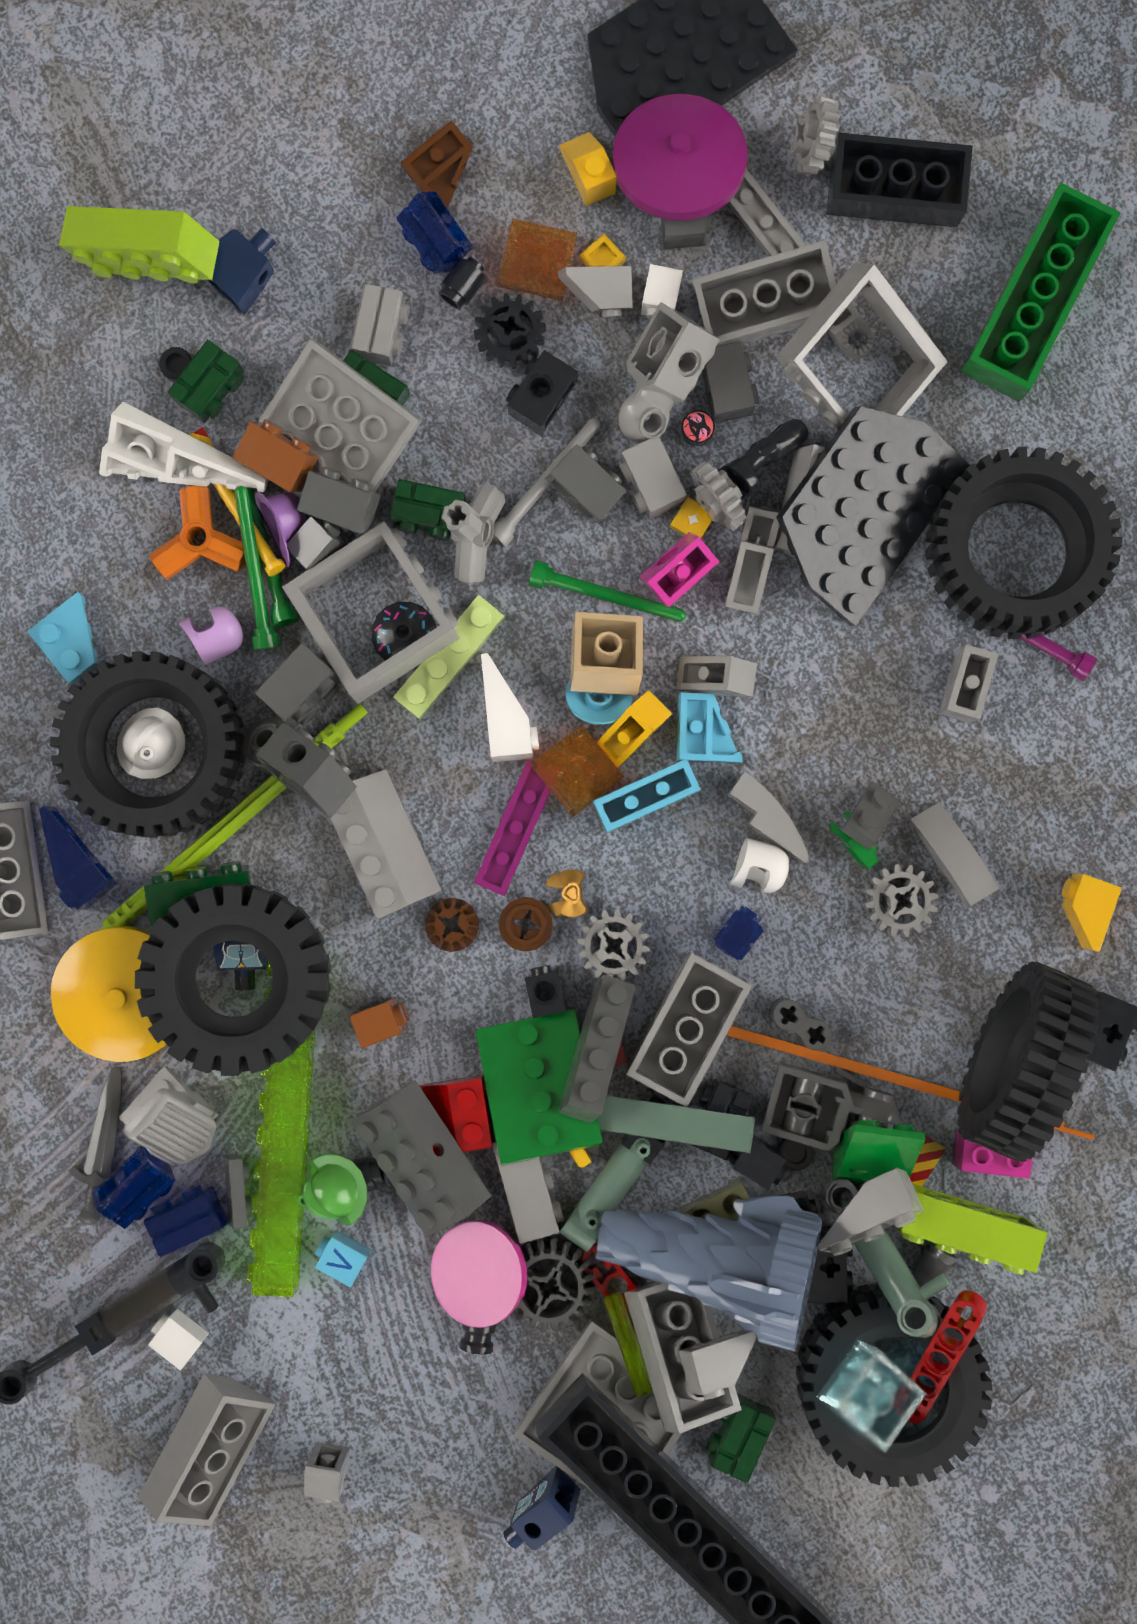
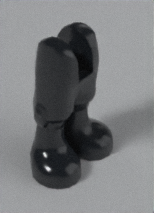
(762, 453)

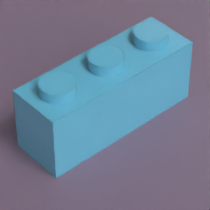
(646, 796)

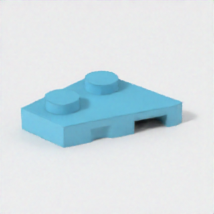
(67, 639)
(702, 731)

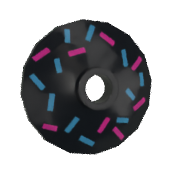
(392, 618)

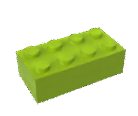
(139, 243)
(977, 1230)

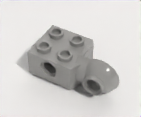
(666, 368)

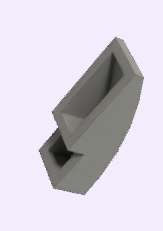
(752, 559)
(768, 816)
(954, 855)

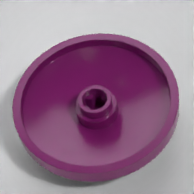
(680, 157)

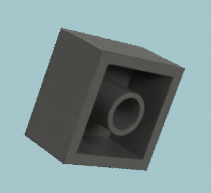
(299, 687)

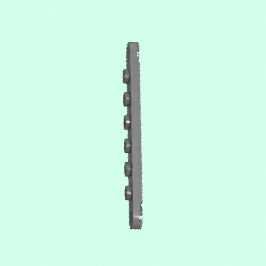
(777, 236)

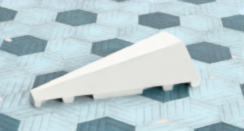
(154, 449)

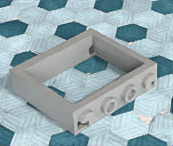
(898, 319)
(403, 661)

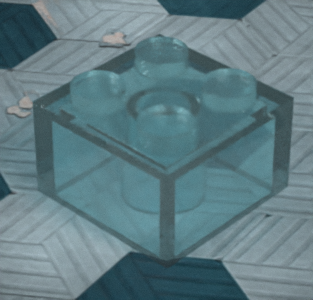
(871, 1395)

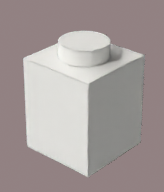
(661, 286)
(177, 1338)

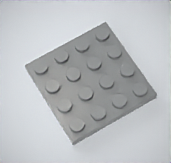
(341, 416)
(600, 1360)

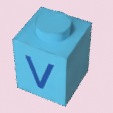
(341, 1257)

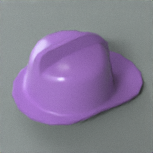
(281, 518)

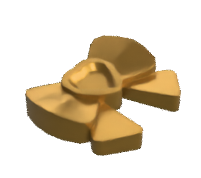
(573, 902)

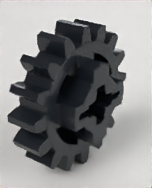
(498, 325)

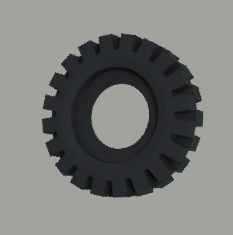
(221, 1041)

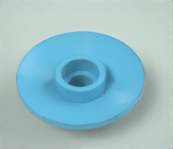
(584, 705)

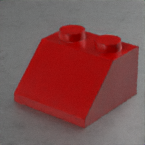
(463, 1110)

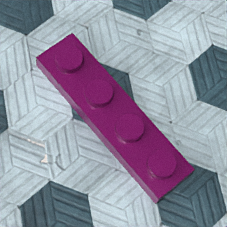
(513, 832)

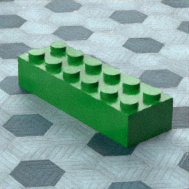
(1040, 292)

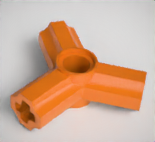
(197, 518)

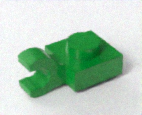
(863, 857)

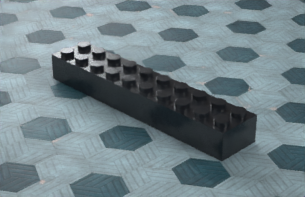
(671, 1511)

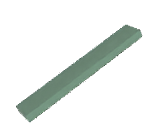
(677, 1124)

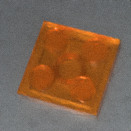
(534, 258)
(577, 770)

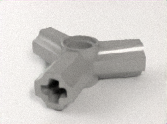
(473, 531)

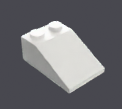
(507, 722)

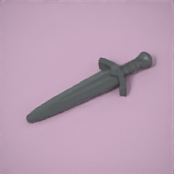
(102, 1145)

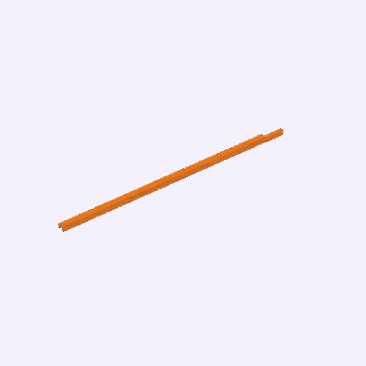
(863, 1068)

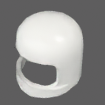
(765, 856)

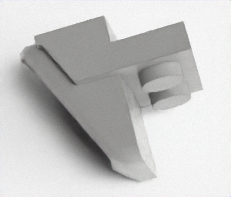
(170, 1120)

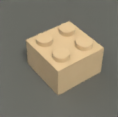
(606, 653)

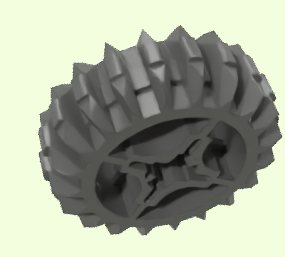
(577, 1297)

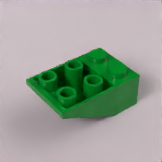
(871, 1151)

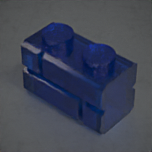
(433, 232)
(737, 932)
(133, 1187)
(186, 1220)

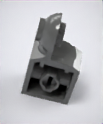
(299, 763)
(815, 1107)

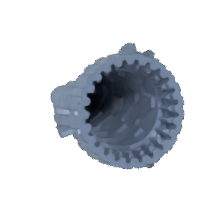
(746, 1267)

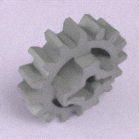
(816, 135)
(718, 496)
(912, 909)
(625, 934)

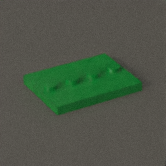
(525, 1081)

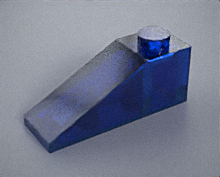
(73, 864)

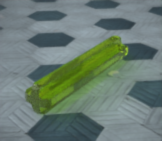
(628, 1344)

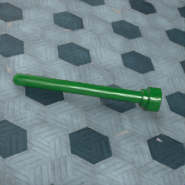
(544, 576)
(282, 611)
(263, 634)

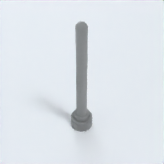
(505, 526)

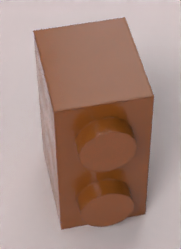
(275, 455)
(380, 1022)

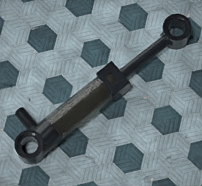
(122, 1315)

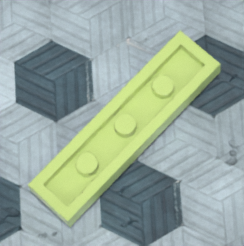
(439, 670)

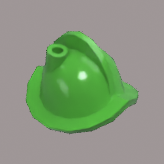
(335, 1189)

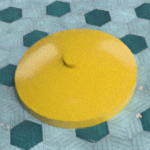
(98, 997)

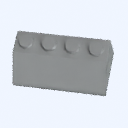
(384, 846)
(20, 881)
(205, 1452)

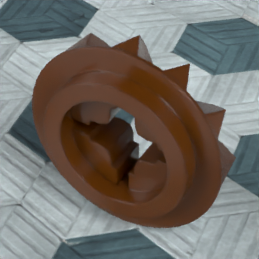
(467, 921)
(511, 932)

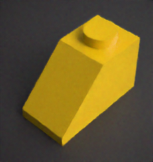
(589, 168)
(633, 728)
(1089, 908)

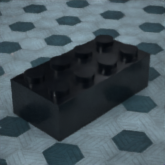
(899, 180)

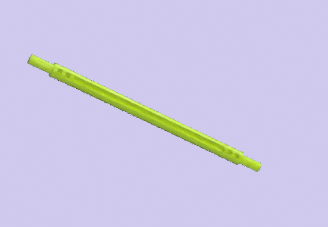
(229, 823)

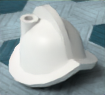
(150, 744)

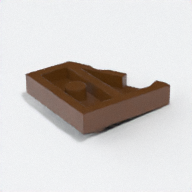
(439, 162)

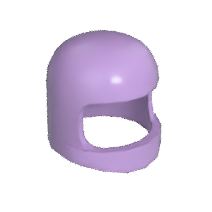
(216, 639)

